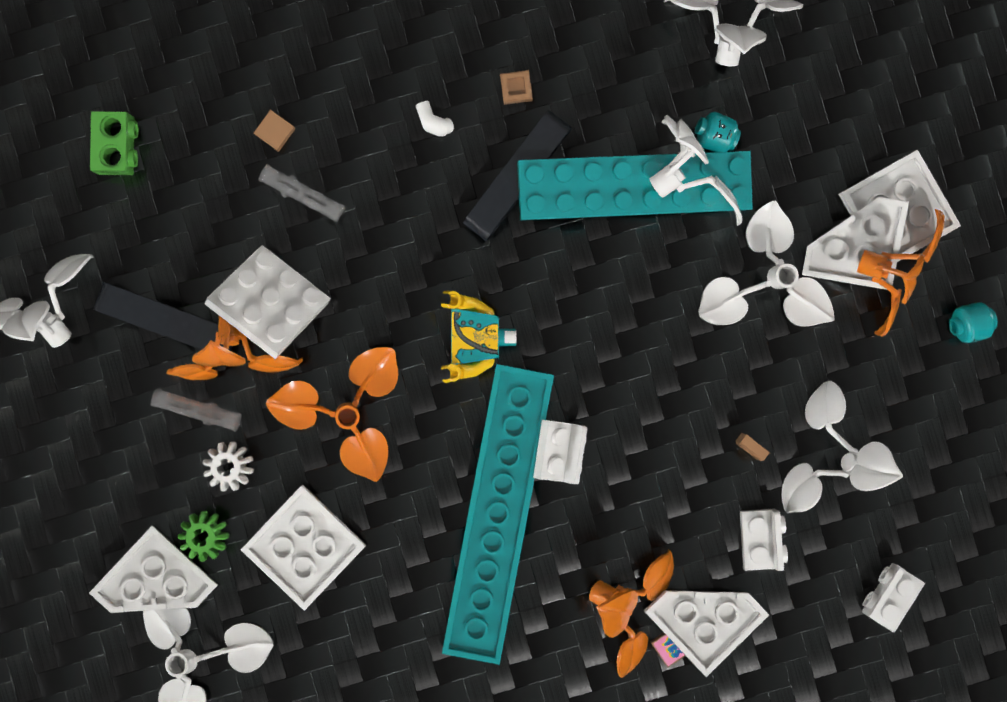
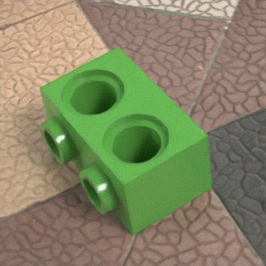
(104, 144)

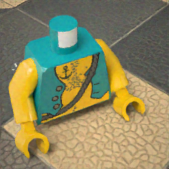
(474, 337)

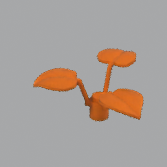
(878, 266)
(216, 355)
(366, 451)
(617, 604)

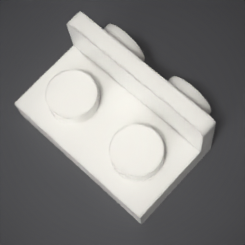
(560, 452)
(763, 539)
(892, 596)

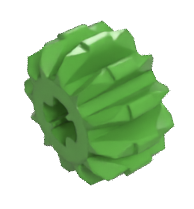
(195, 528)

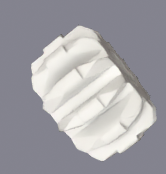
(219, 459)

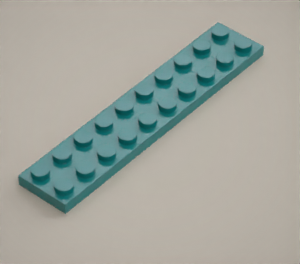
(497, 515)

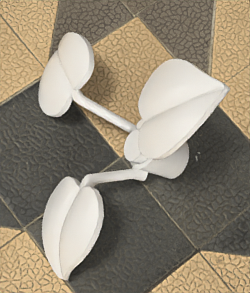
(732, 38)
(671, 175)
(769, 232)
(36, 317)
(868, 469)
(246, 649)

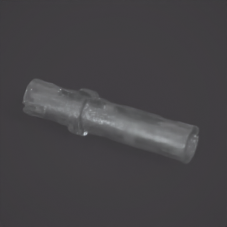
(272, 177)
(207, 413)

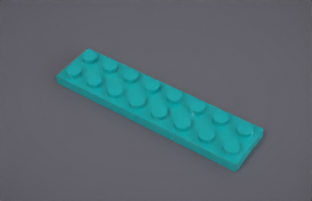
(623, 186)

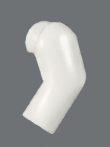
(432, 123)

